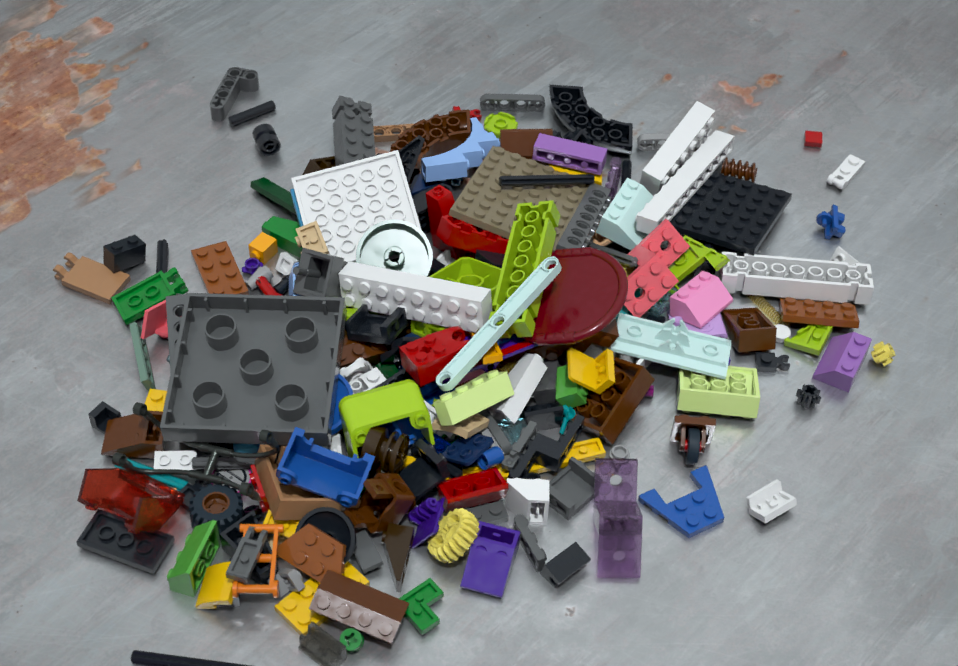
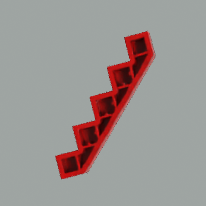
(469, 237)

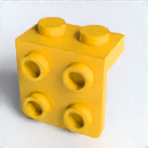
(589, 372)

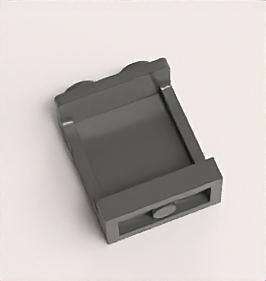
(571, 489)

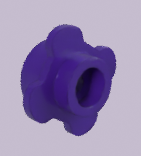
(251, 265)

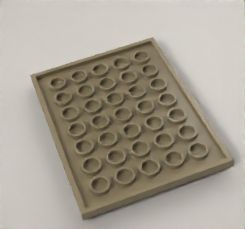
(494, 206)

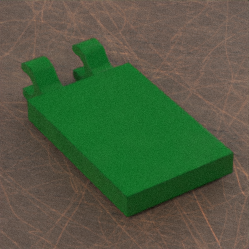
(147, 293)

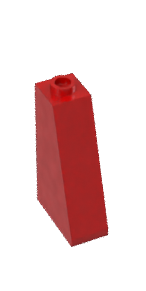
(439, 204)

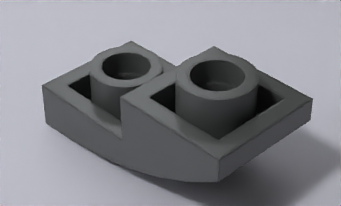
(366, 552)

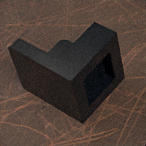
(101, 414)

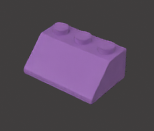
(842, 360)

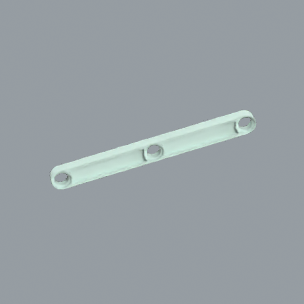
(489, 333)

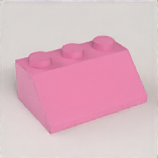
(700, 299)

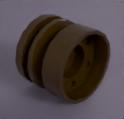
(388, 451)

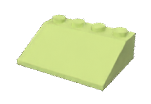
(729, 397)

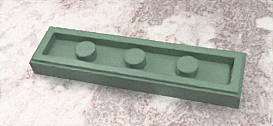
(142, 357)

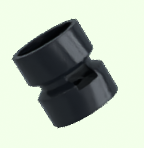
(266, 139)

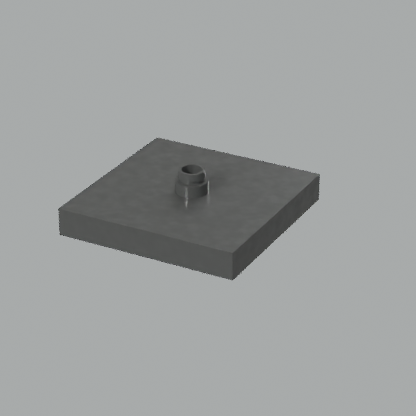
(254, 368)

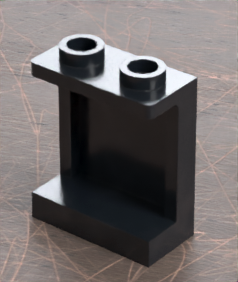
(375, 328)

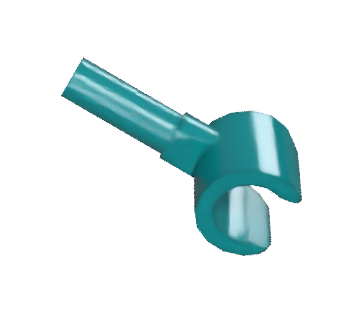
(569, 413)

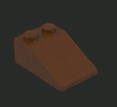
(749, 330)

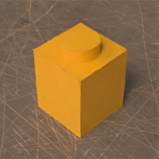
(263, 248)

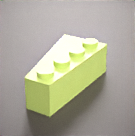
(473, 397)

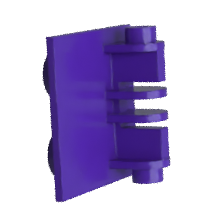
(426, 517)

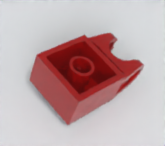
(431, 354)

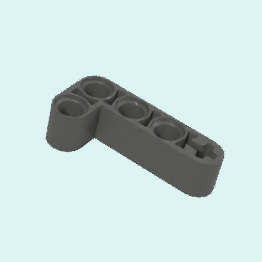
(234, 81)

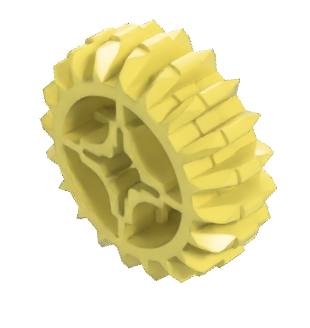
(454, 535)

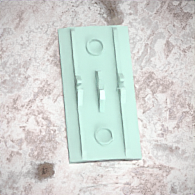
(672, 345)

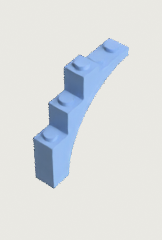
(459, 160)

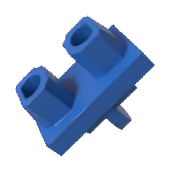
(832, 222)

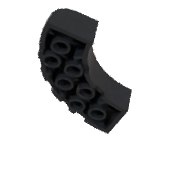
(575, 114)

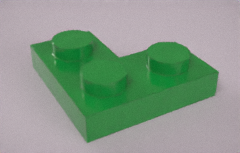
(418, 610)

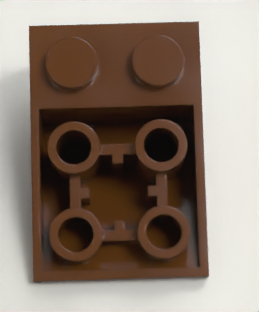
(133, 436)

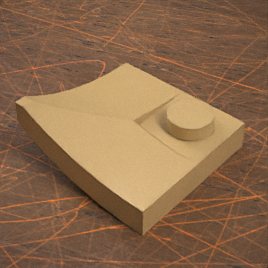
(464, 428)

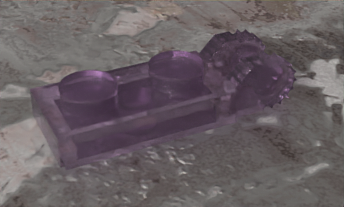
(614, 176)

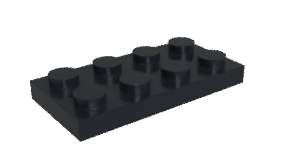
(111, 539)

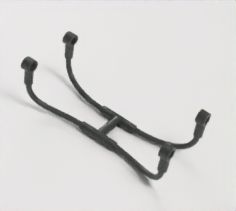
(244, 488)

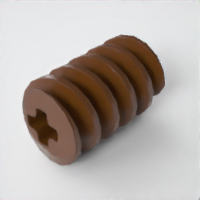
(739, 170)

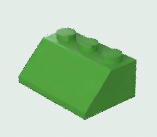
(196, 556)

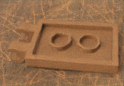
(91, 278)

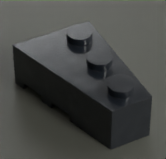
(231, 538)

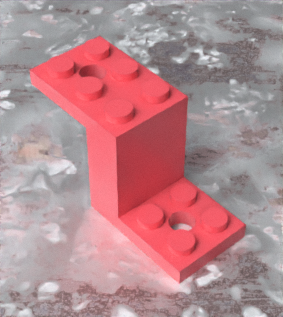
(652, 269)

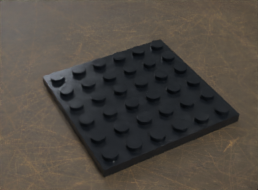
(731, 213)

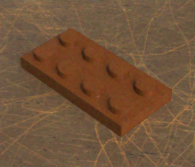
(219, 269)
(818, 313)

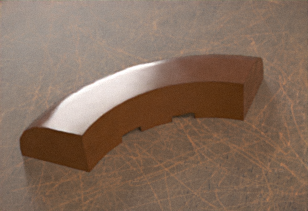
(440, 135)

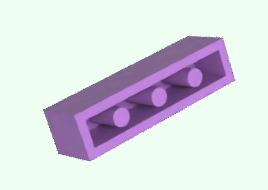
(569, 154)

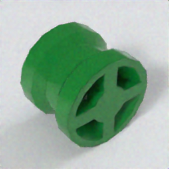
(356, 641)

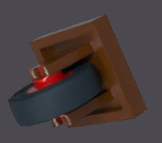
(692, 435)

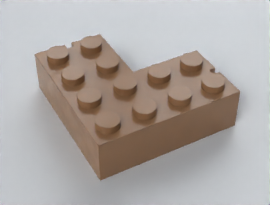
(288, 501)

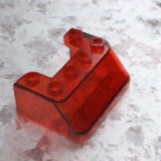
(130, 495)

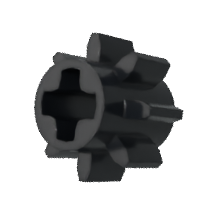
(808, 396)

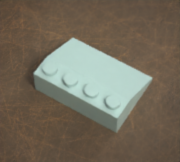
(619, 219)

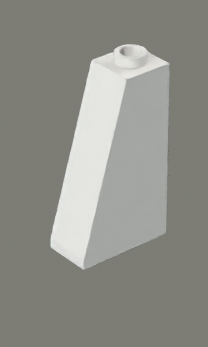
(524, 380)

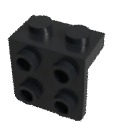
(425, 471)

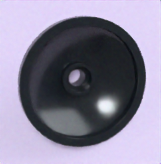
(333, 523)

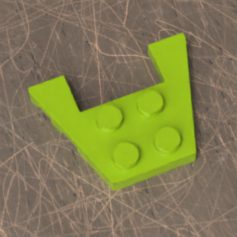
(694, 257)

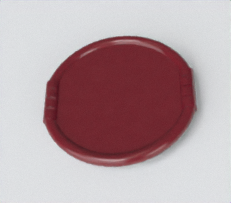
(580, 298)

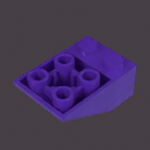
(491, 559)

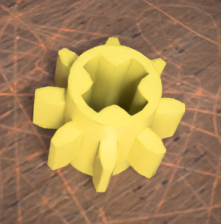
(883, 353)

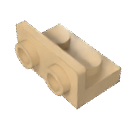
(311, 238)

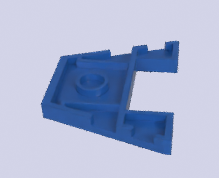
(692, 512)

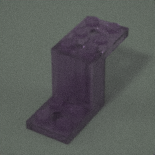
(617, 518)

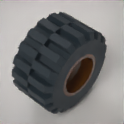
(216, 504)

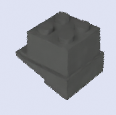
(318, 274)

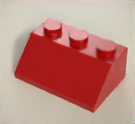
(472, 490)

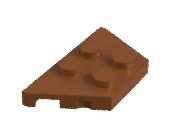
(313, 552)

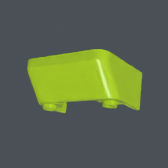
(382, 406)

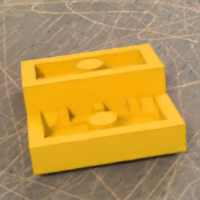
(215, 587)

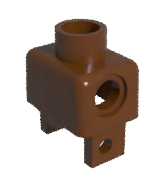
(385, 497)

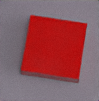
(813, 139)

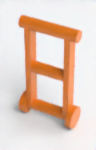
(273, 587)

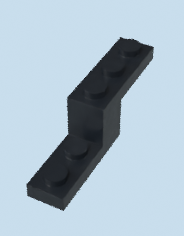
(548, 451)

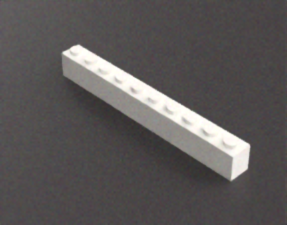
(685, 181)

